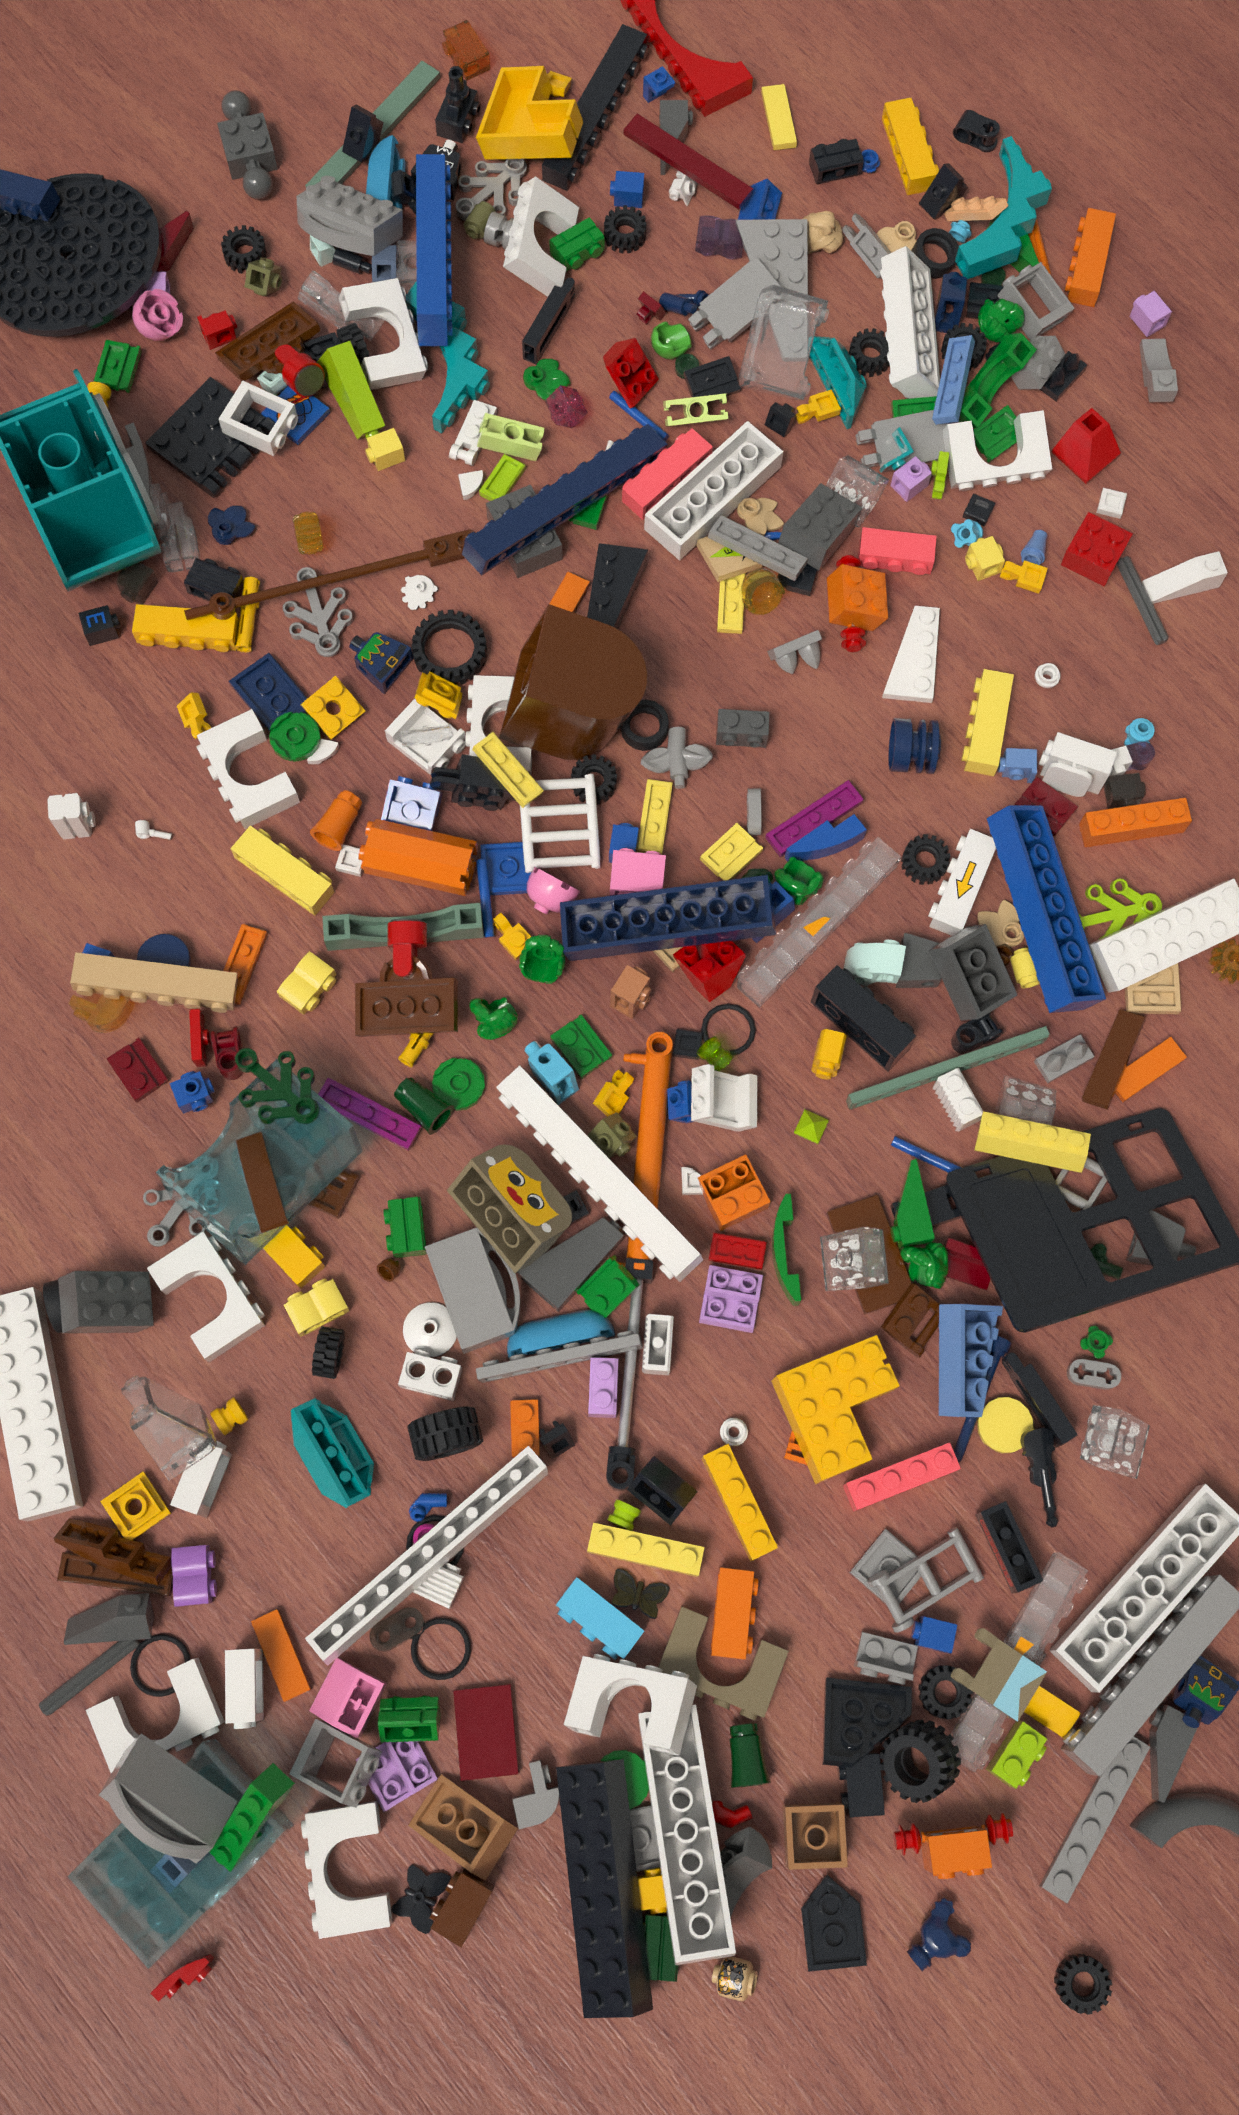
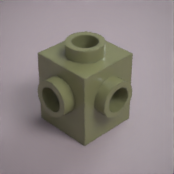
(263, 277)
(612, 1136)

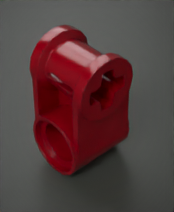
(225, 1047)

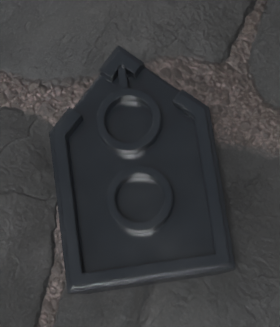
(832, 1928)

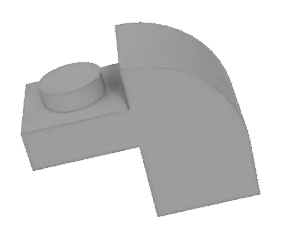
(536, 1806)

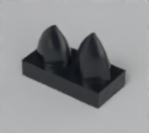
(1064, 376)

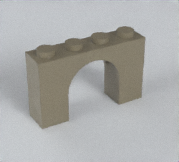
(749, 1694)

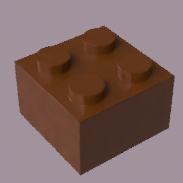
(462, 1907)

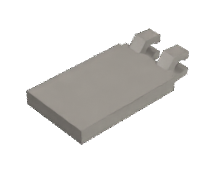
(732, 304)
(919, 430)

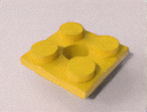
(337, 693)
(439, 694)
(152, 1509)

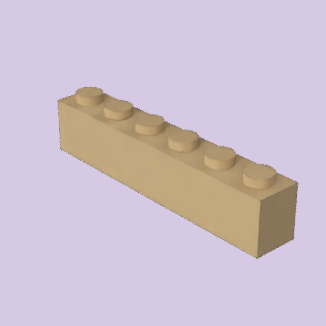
(154, 982)

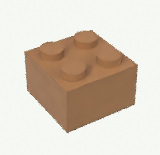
(814, 1836)

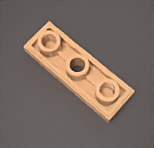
(976, 209)

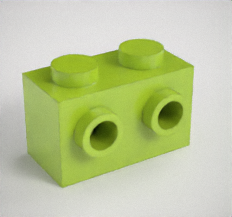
(1017, 1754)

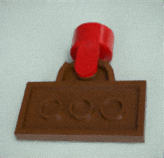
(277, 348)
(407, 995)

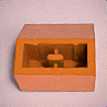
(733, 1192)

